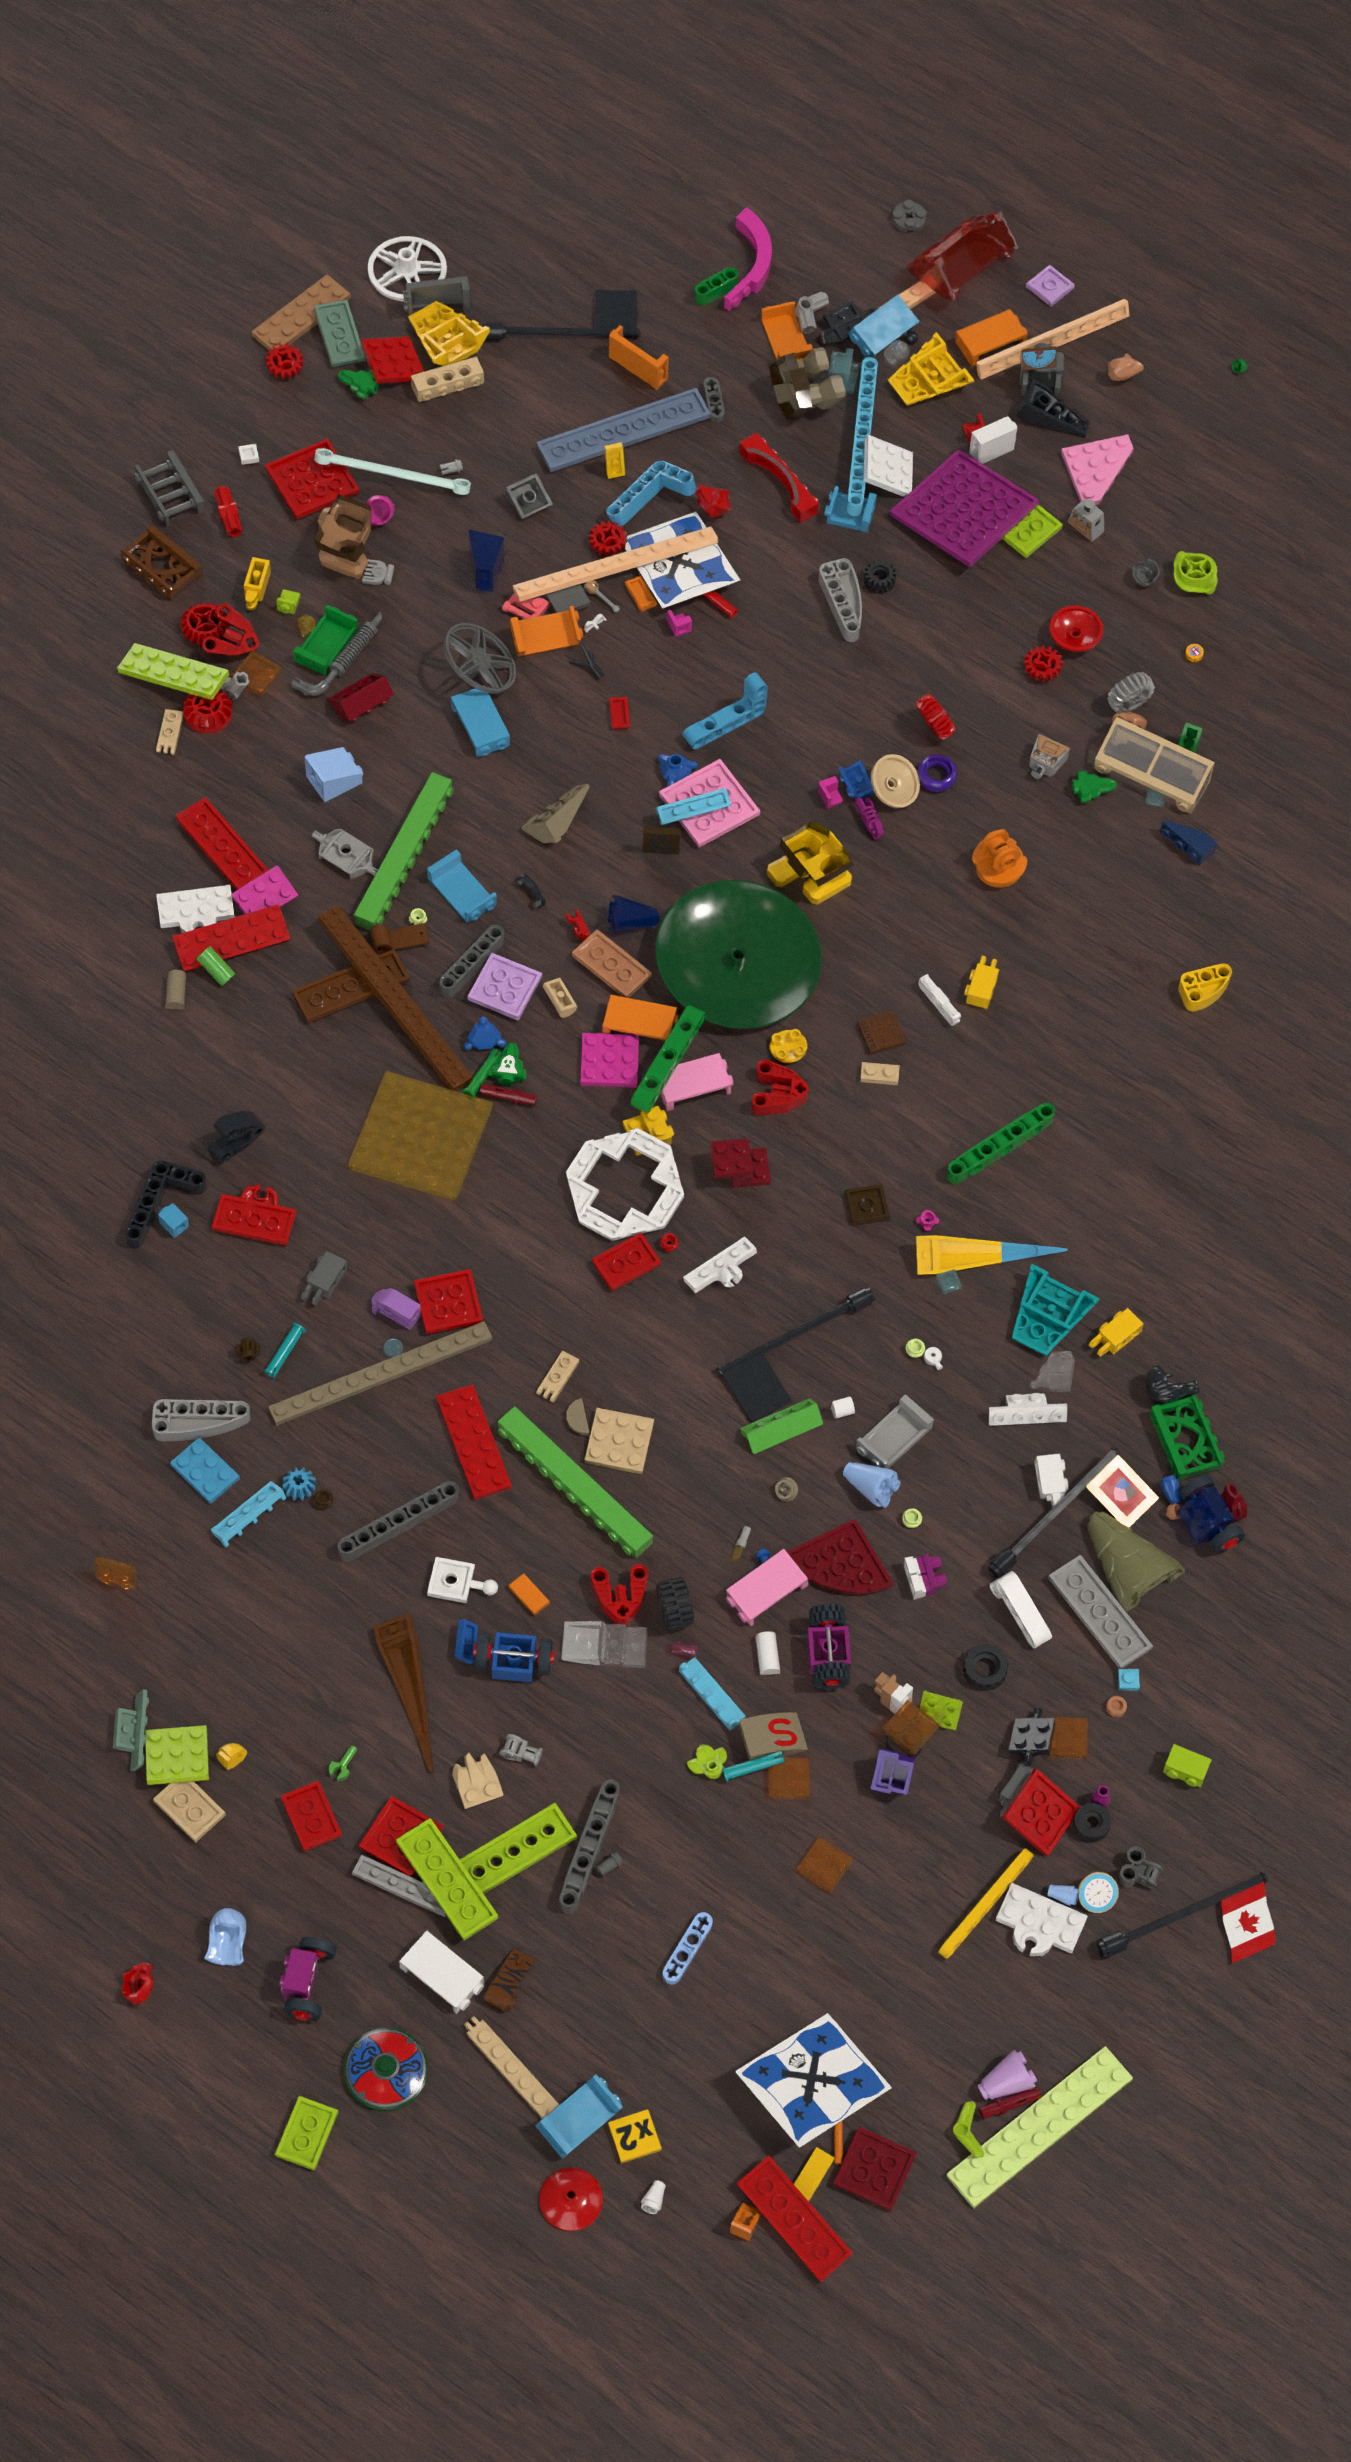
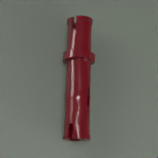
(508, 1094)
(1000, 2105)

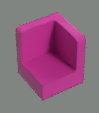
(679, 624)
(829, 792)

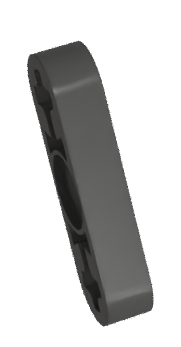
(714, 405)

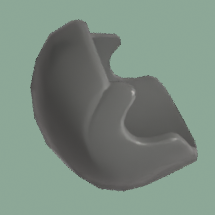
(1145, 572)

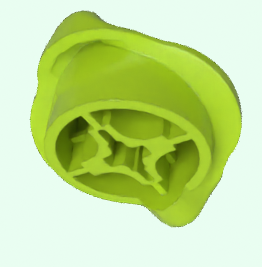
(1195, 567)

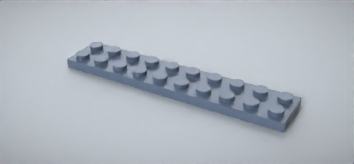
(623, 428)

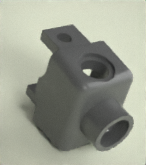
(1049, 376)

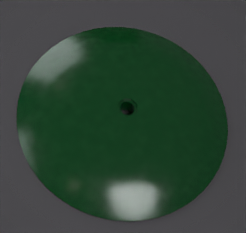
(745, 921)

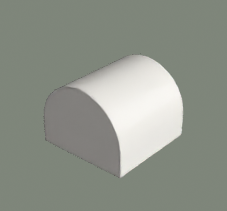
(842, 1407)

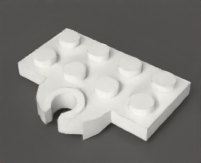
(195, 907)
(1040, 1921)

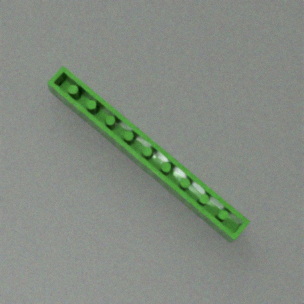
(403, 852)
(575, 1483)

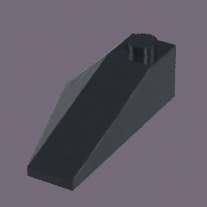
(1045, 409)

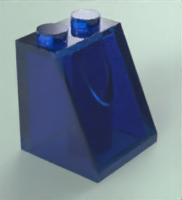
(486, 558)

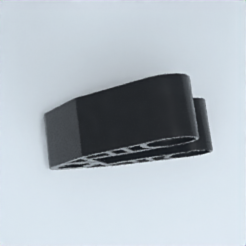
(237, 1133)

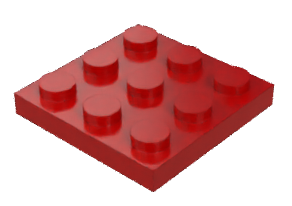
(391, 359)
(448, 1301)
(1040, 1812)
(391, 1824)

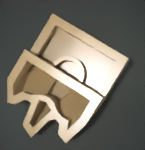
(476, 1781)

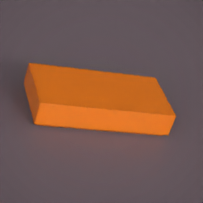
(640, 593)
(529, 1594)

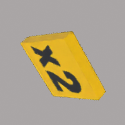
(634, 2136)

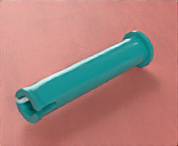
(284, 1350)
(753, 1765)

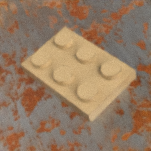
(189, 1808)

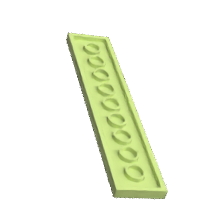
(1040, 2127)

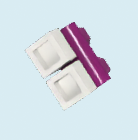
(922, 1577)

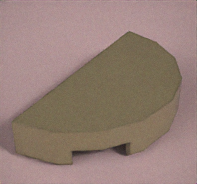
(577, 1419)

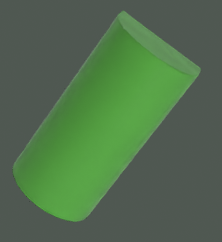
(215, 966)

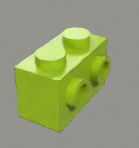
(1186, 1766)

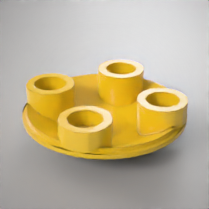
(788, 1046)

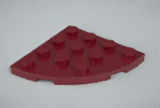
(842, 1561)

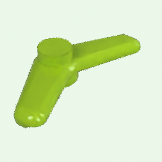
(963, 2133)

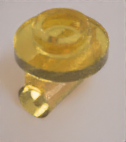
(306, 624)

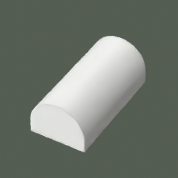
(767, 1653)

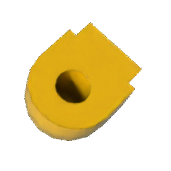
(231, 1755)

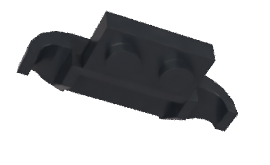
(841, 322)

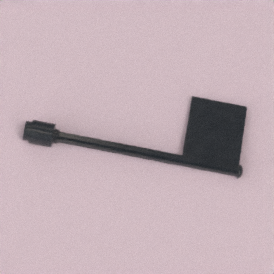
(612, 310)
(752, 1376)

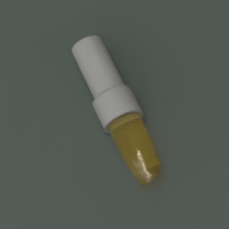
(741, 1543)

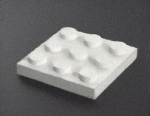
(888, 466)

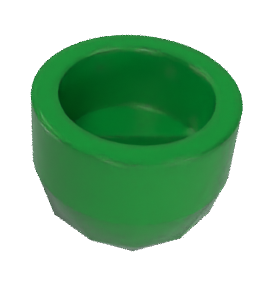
(1239, 364)

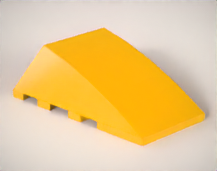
(446, 334)
(929, 373)

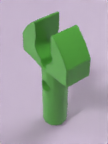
(343, 1764)

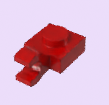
(580, 929)

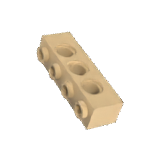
(447, 379)

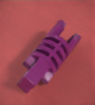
(870, 817)

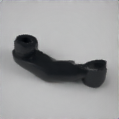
(523, 880)

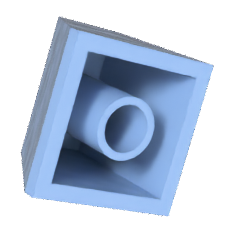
(332, 772)

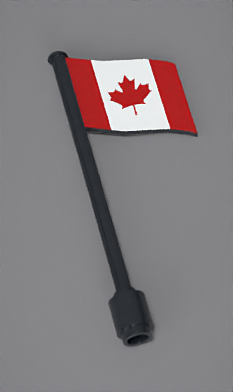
(1243, 1917)

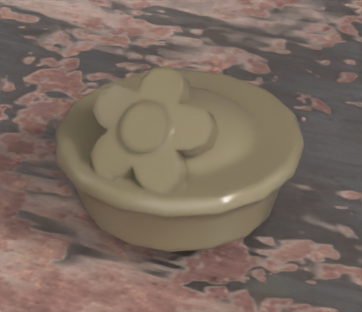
(786, 1489)

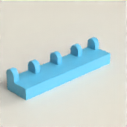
(693, 806)
(248, 1512)
(711, 1693)

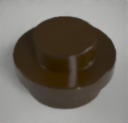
(323, 1499)

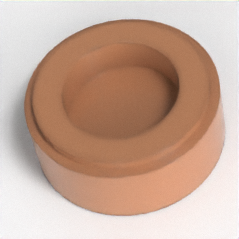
(1116, 1706)

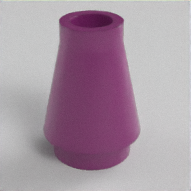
(1101, 1796)

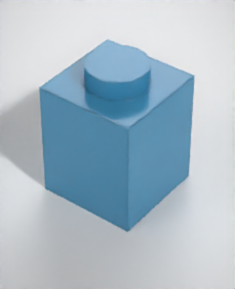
(173, 1220)

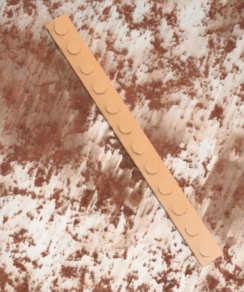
(615, 564)

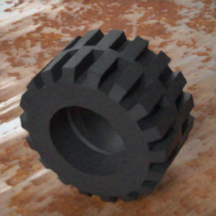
(675, 1603)

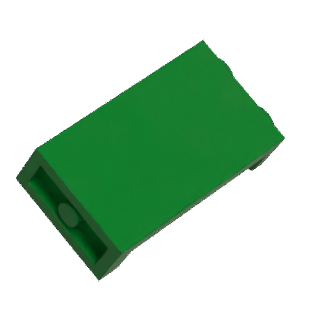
(326, 640)

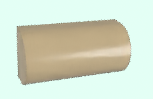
(560, 997)

